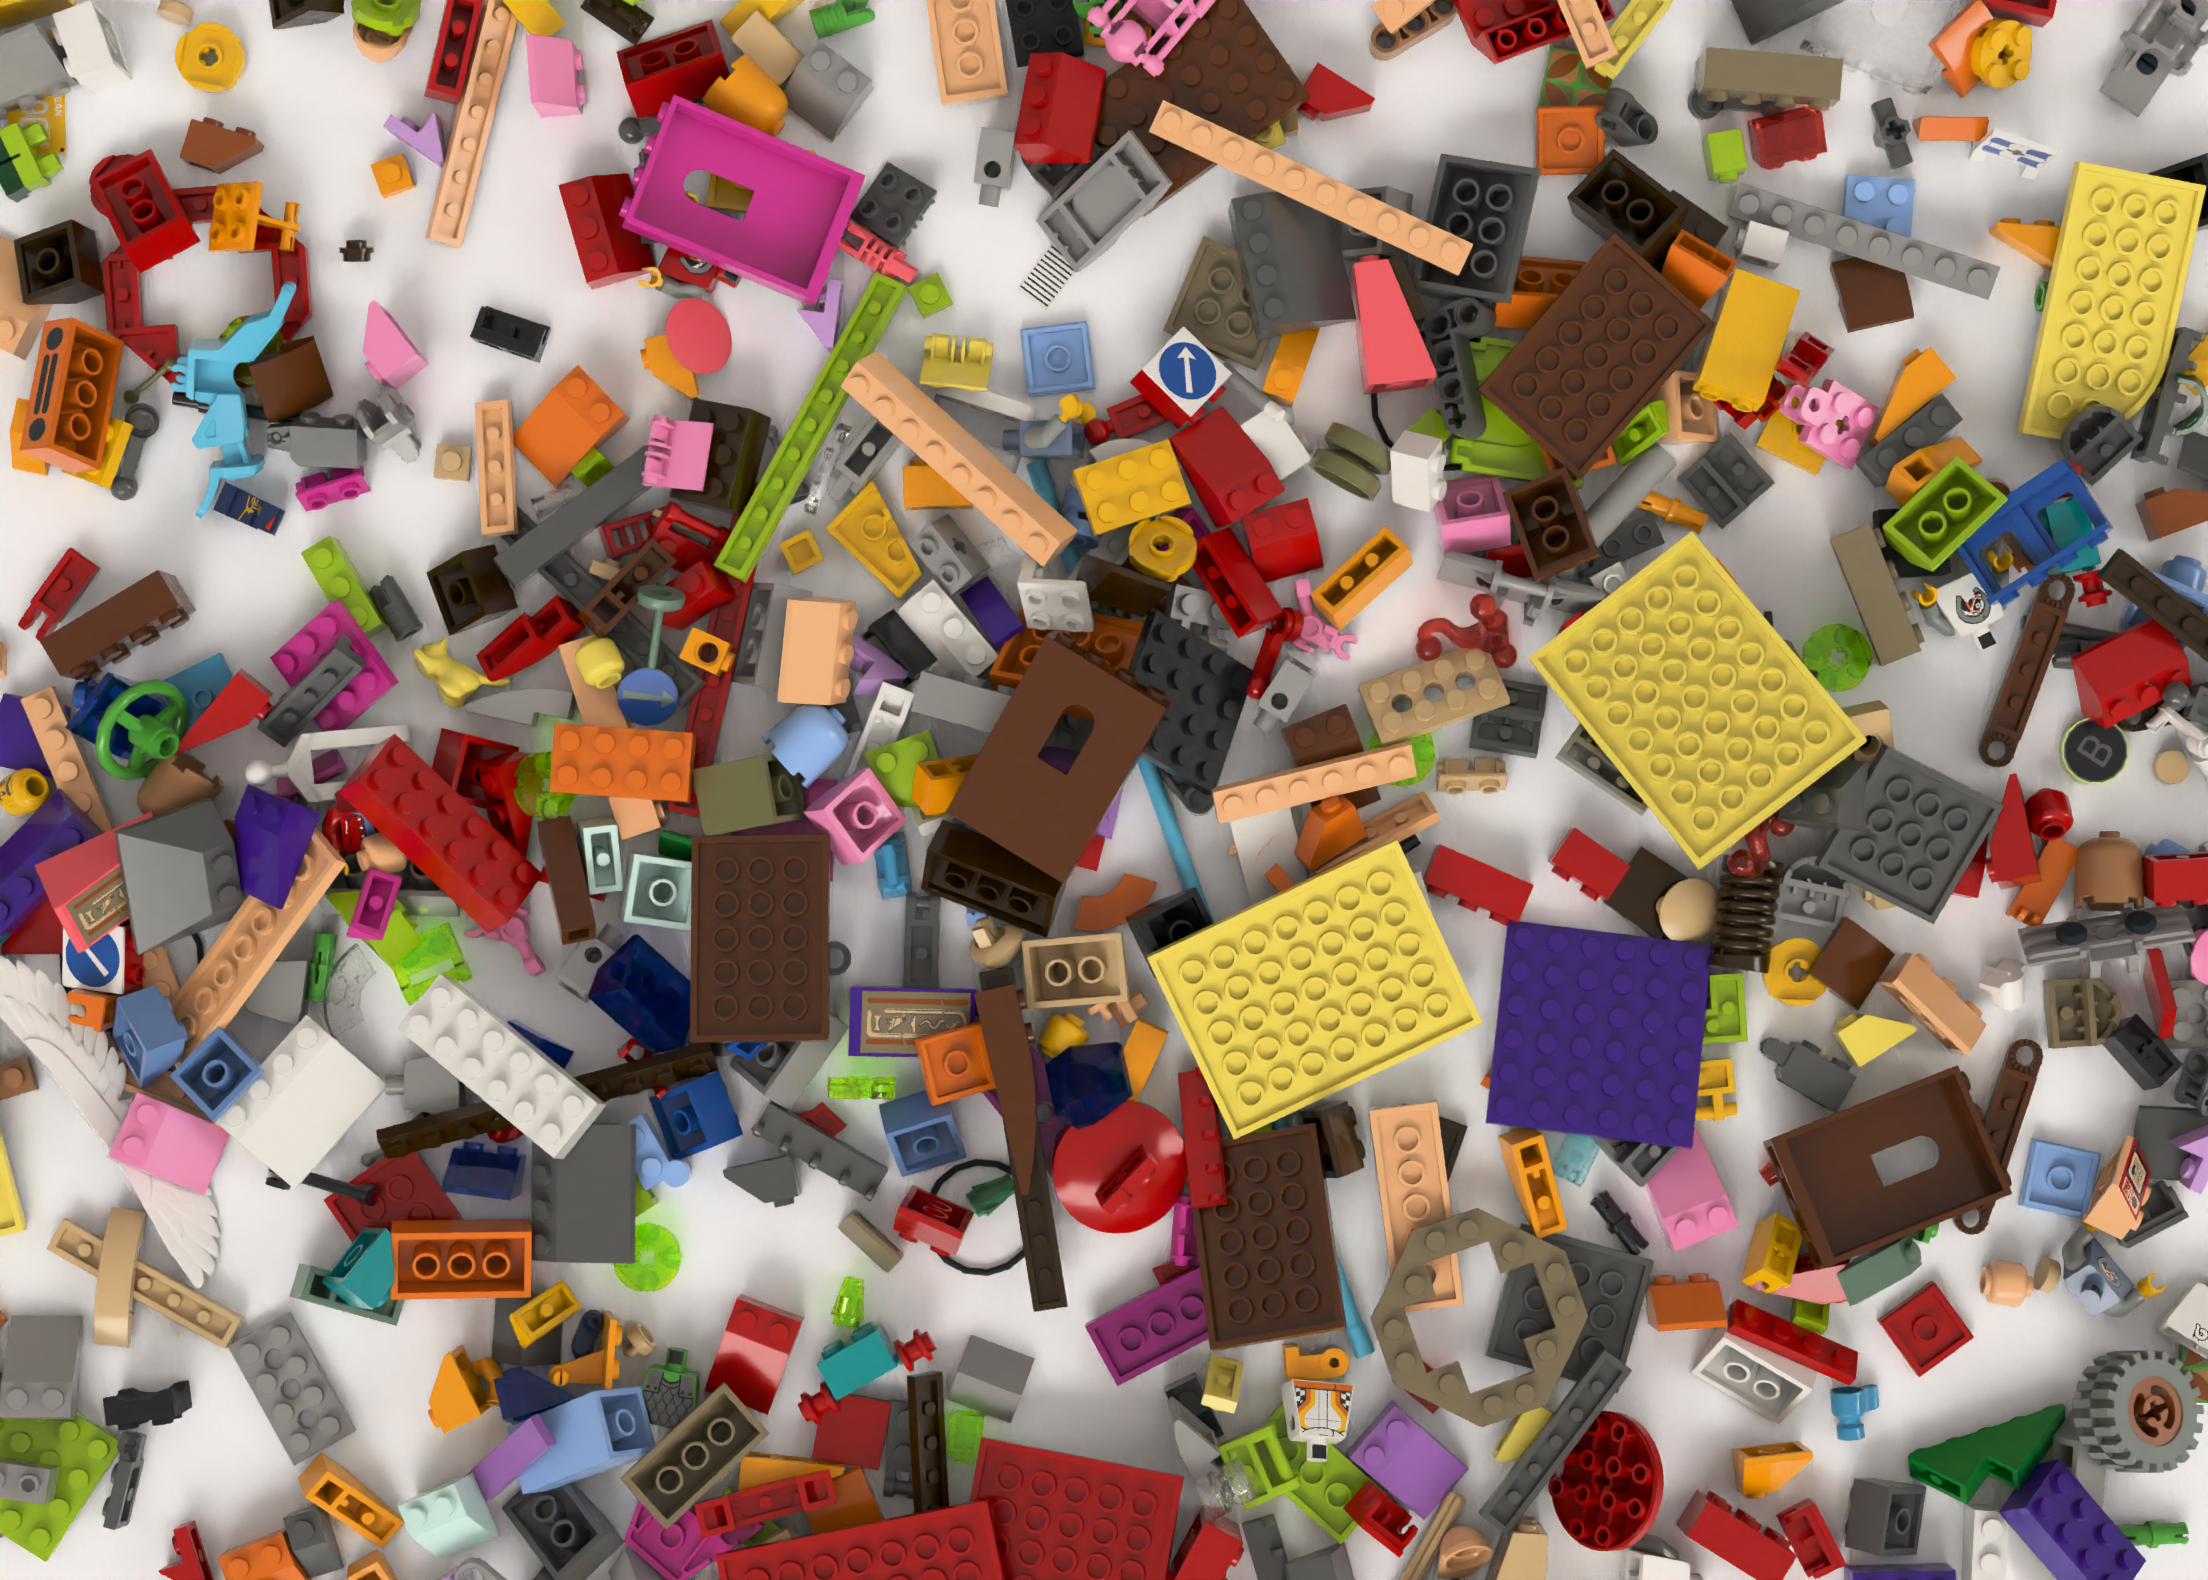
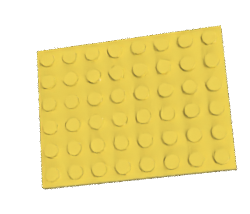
(1697, 700)
(1314, 988)

